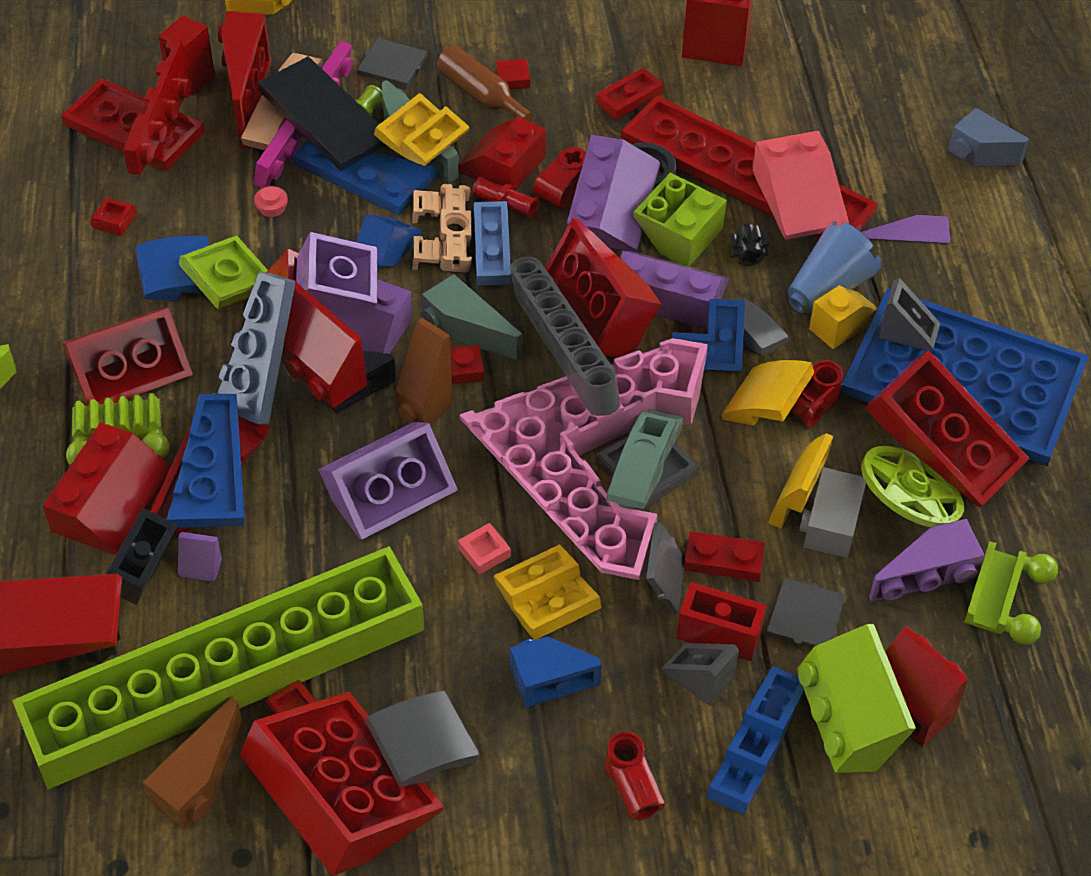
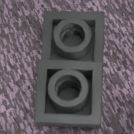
(761, 331)

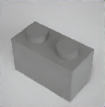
(834, 512)

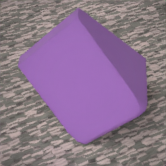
(198, 556)

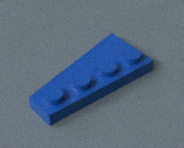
(376, 178)
(211, 474)

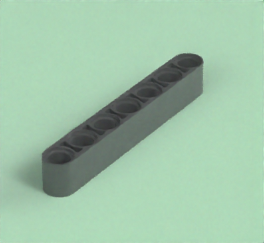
(565, 336)

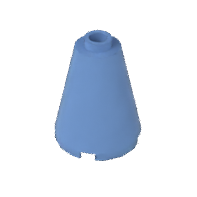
(837, 259)

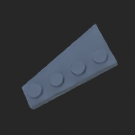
(259, 348)

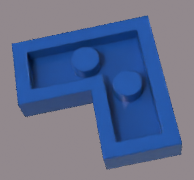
(723, 335)

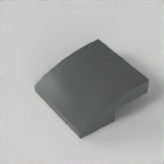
(421, 738)

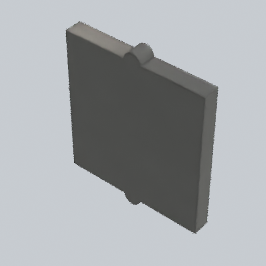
(392, 62)
(666, 568)
(805, 614)

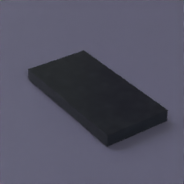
(322, 112)

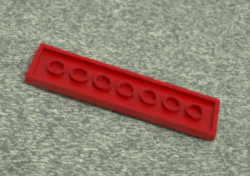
(718, 156)

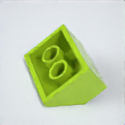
(855, 700)

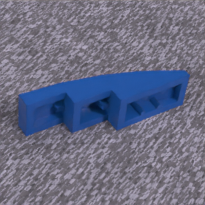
(757, 741)

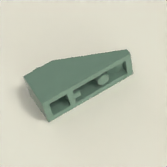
(470, 319)

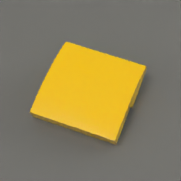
(420, 130)
(769, 391)
(801, 480)
(547, 592)

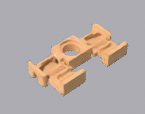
(452, 244)

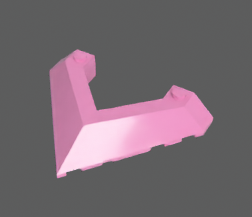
(550, 427)

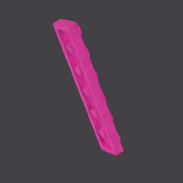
(287, 138)

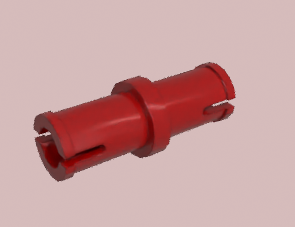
(515, 200)

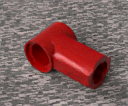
(633, 777)

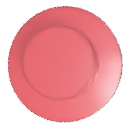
(271, 201)

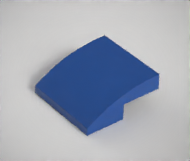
(160, 267)

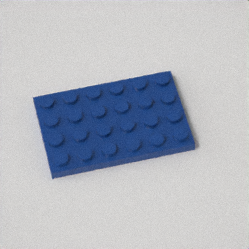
(1010, 374)

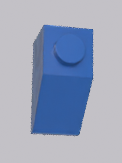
(390, 237)
(551, 669)

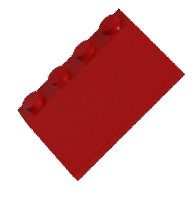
(335, 781)

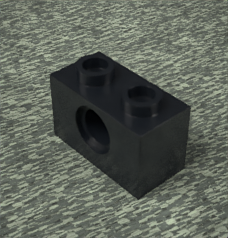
(142, 553)

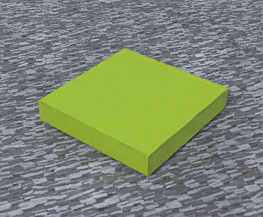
(223, 271)

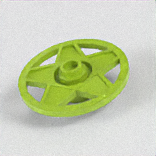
(910, 488)

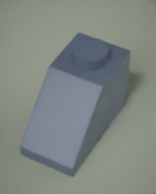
(987, 141)

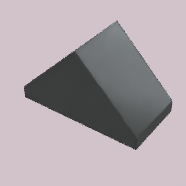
(908, 319)
(703, 669)

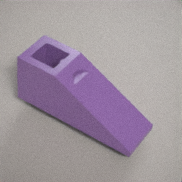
(936, 558)

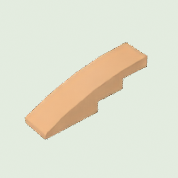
(266, 118)

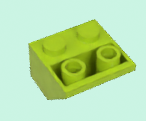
(681, 218)

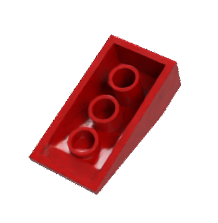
(247, 61)
(602, 290)
(947, 429)
(56, 618)

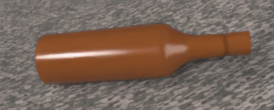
(479, 81)

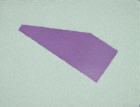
(914, 228)

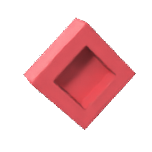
(484, 548)

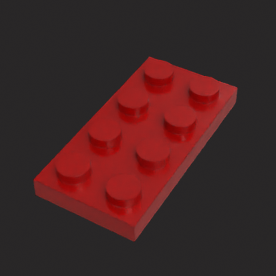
(109, 112)

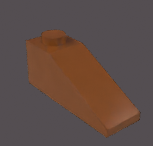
(426, 377)
(191, 775)

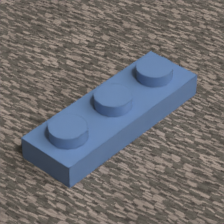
(492, 243)

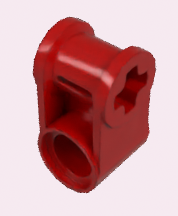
(560, 178)
(820, 393)

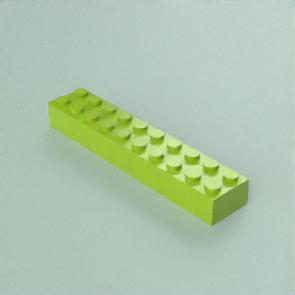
(236, 655)

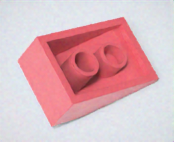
(799, 184)

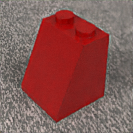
(717, 30)

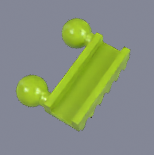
(134, 416)
(996, 591)

